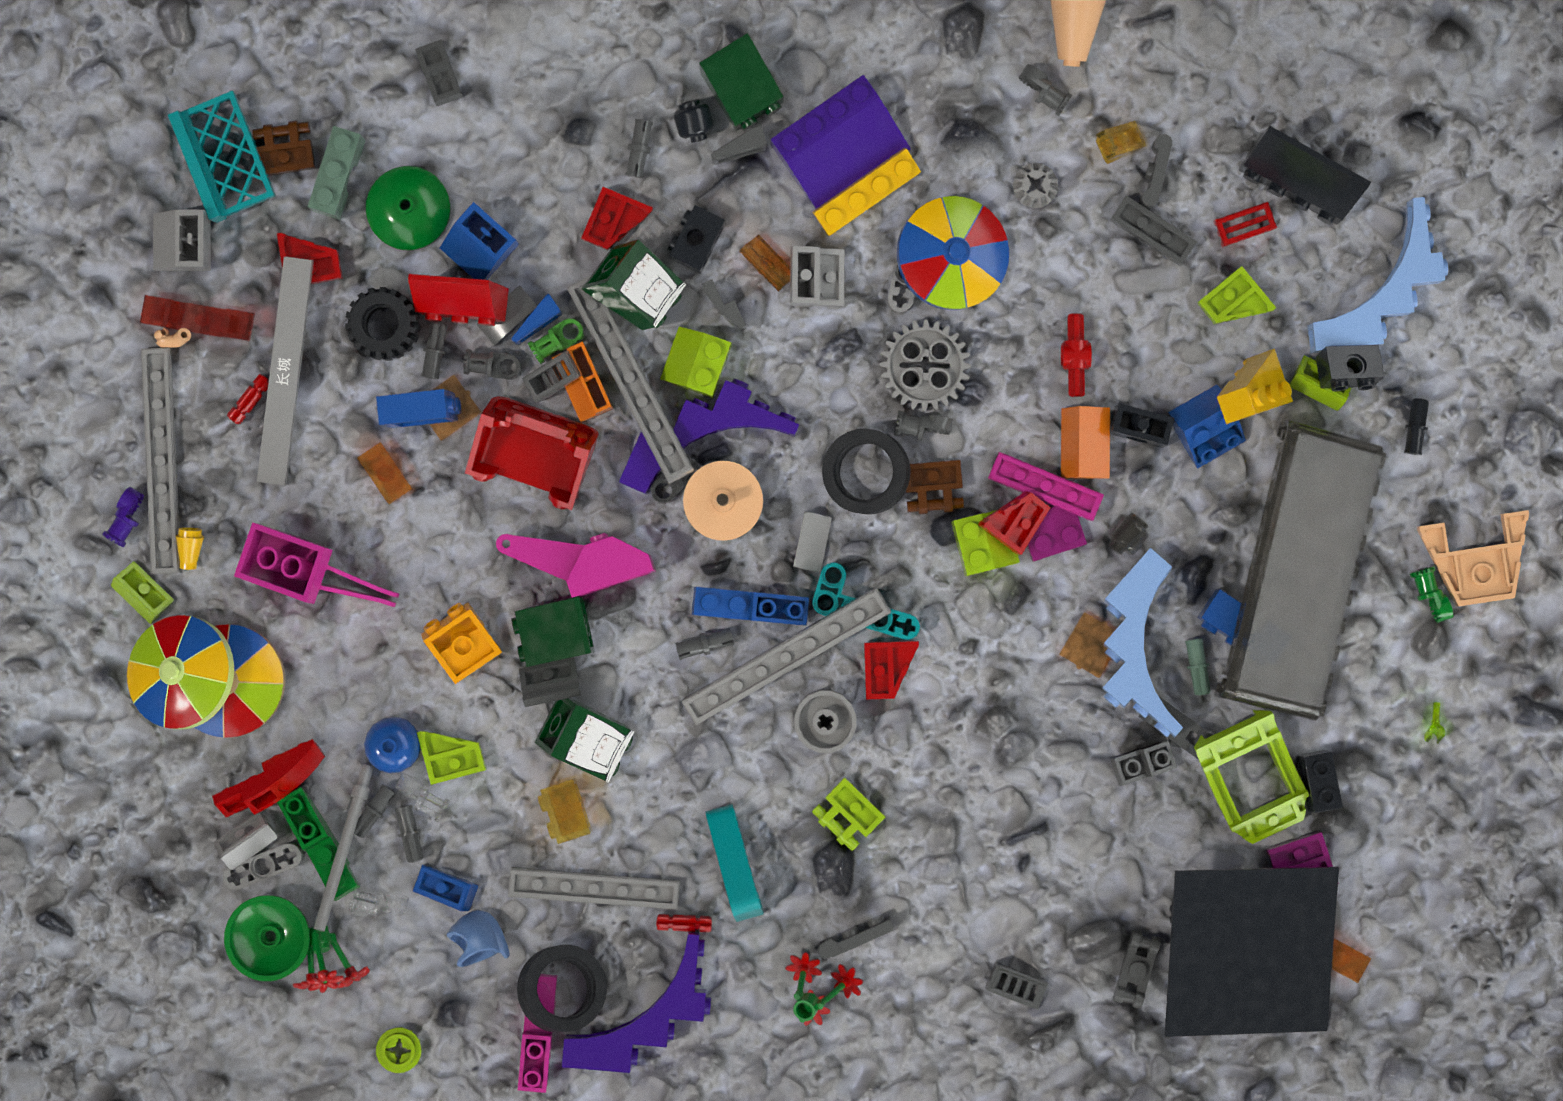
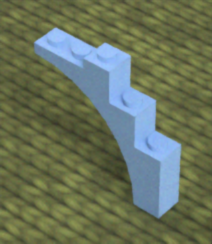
(1395, 297)
(1132, 681)

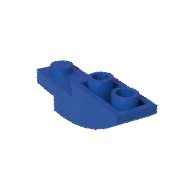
(750, 606)

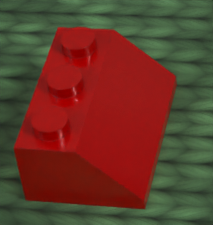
(458, 299)

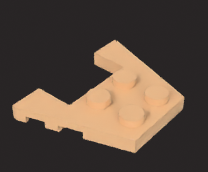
(1479, 572)

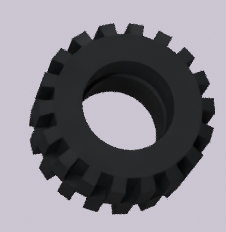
(361, 313)

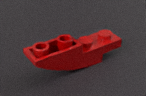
(280, 777)

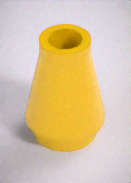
(189, 545)

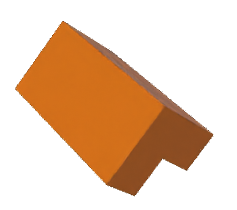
(587, 391)
(1085, 442)

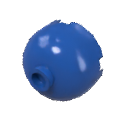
(392, 745)

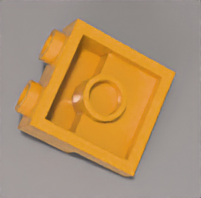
(460, 642)

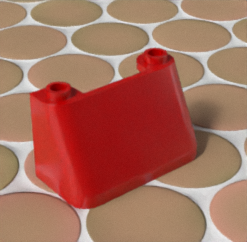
(532, 449)

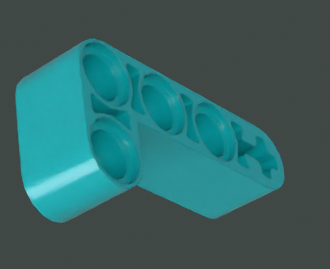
(840, 600)
(734, 863)

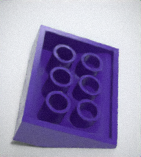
(839, 141)

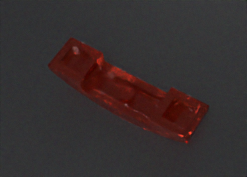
(197, 318)

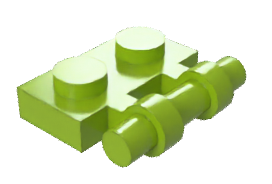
(854, 808)

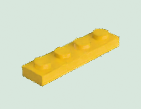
(866, 191)

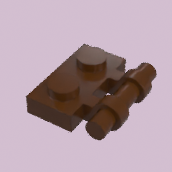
(289, 156)
(935, 477)

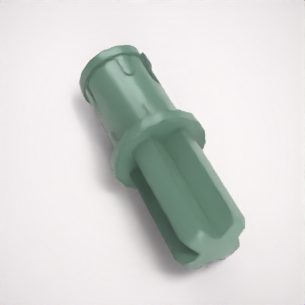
(1198, 666)

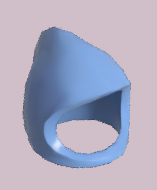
(478, 937)

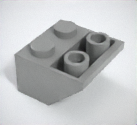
(181, 241)

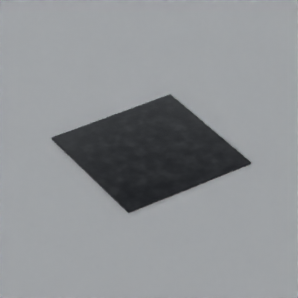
(1251, 951)

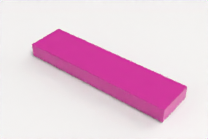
(1046, 486)

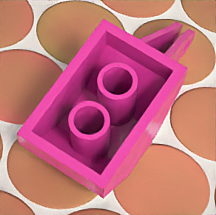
(294, 566)
(583, 567)

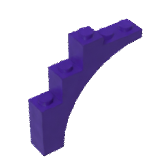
(696, 421)
(613, 1048)

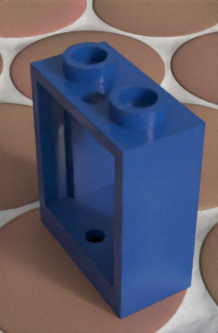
(418, 408)

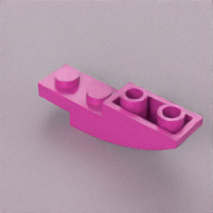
(537, 1042)

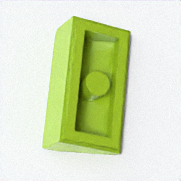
(1307, 382)
(141, 592)

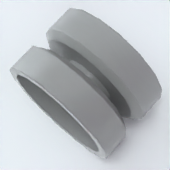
(830, 737)

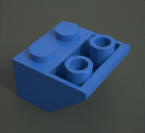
(478, 243)
(1204, 429)

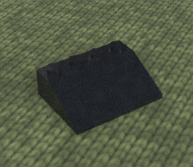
(1303, 176)

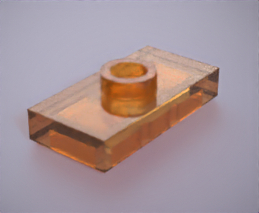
(767, 262)
(385, 473)
(1349, 961)

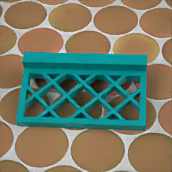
(199, 166)

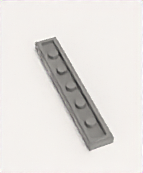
(594, 888)

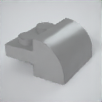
(816, 276)

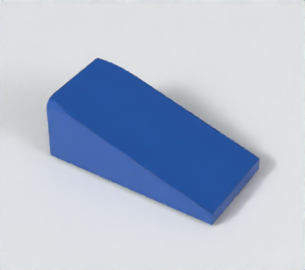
(543, 315)
(445, 888)

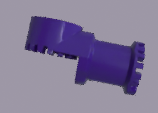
(124, 522)

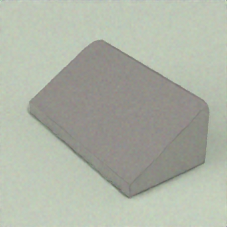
(812, 542)
(245, 840)

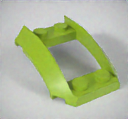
(1237, 741)

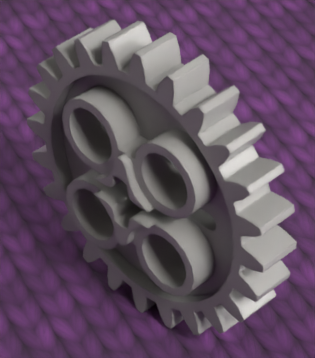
(924, 339)

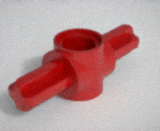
(1076, 355)

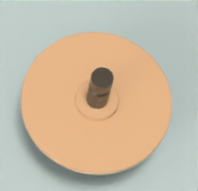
(723, 500)

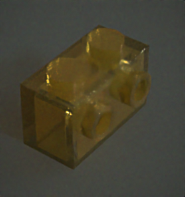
(565, 811)

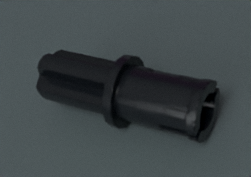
(1416, 426)

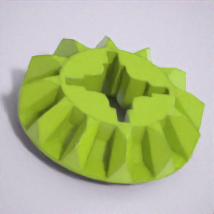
(389, 1059)

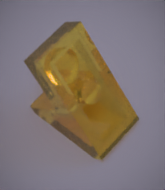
(1120, 141)

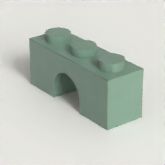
(332, 179)

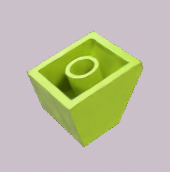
(696, 361)
(978, 548)

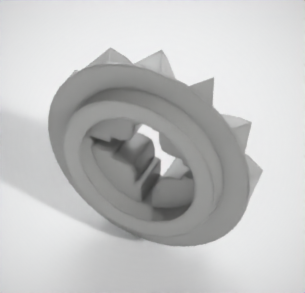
(1036, 198)

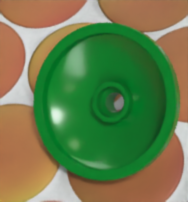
(422, 221)
(248, 942)

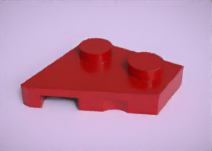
(613, 218)
(326, 260)
(1016, 521)
(886, 667)

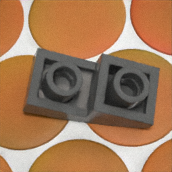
(1143, 763)

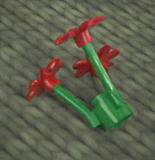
(320, 943)
(810, 1006)

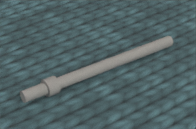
(359, 794)

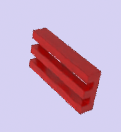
(1222, 232)

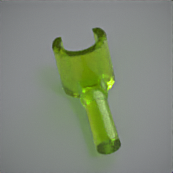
(1435, 727)

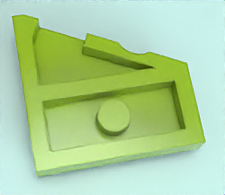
(1235, 299)
(450, 756)

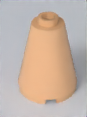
(1075, 28)

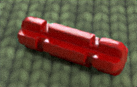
(248, 399)
(684, 923)

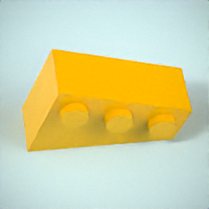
(1255, 388)

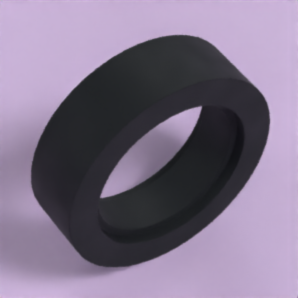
(835, 456)
(595, 984)

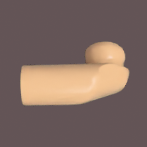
(166, 340)

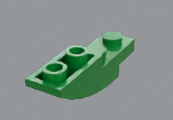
(316, 839)

